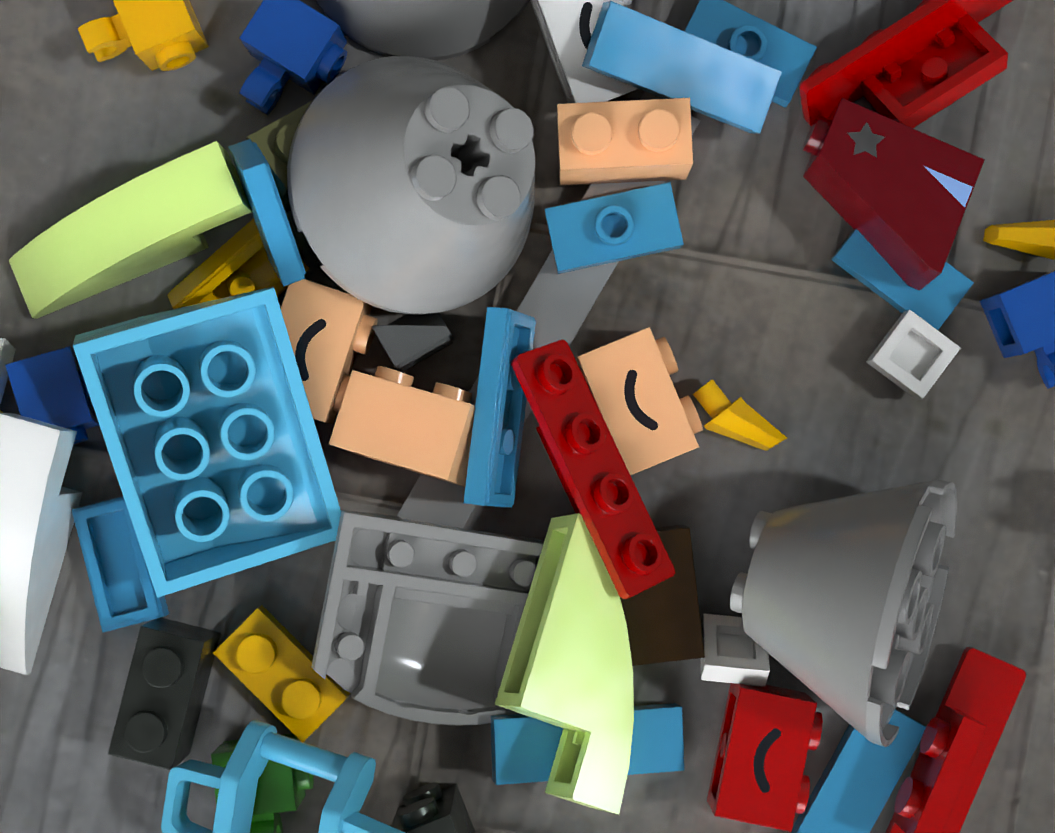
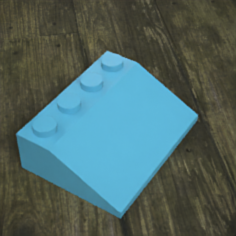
(210, 437)

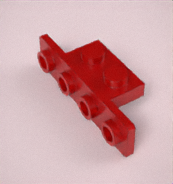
(912, 64)
(592, 468)
(958, 745)

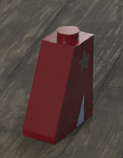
(892, 186)

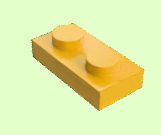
(280, 673)

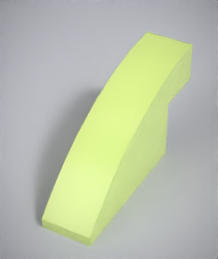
(130, 230)
(575, 667)

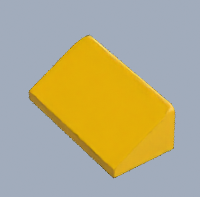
(233, 269)

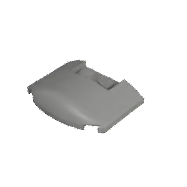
(423, 616)

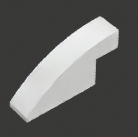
(33, 531)

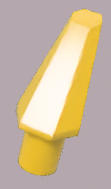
(1027, 237)
(736, 419)

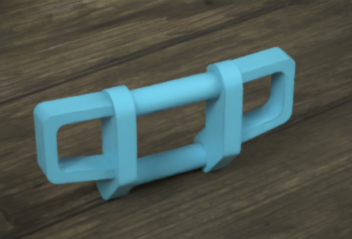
(240, 777)

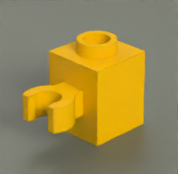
(160, 31)

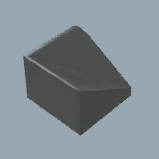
(413, 338)

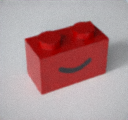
(764, 755)

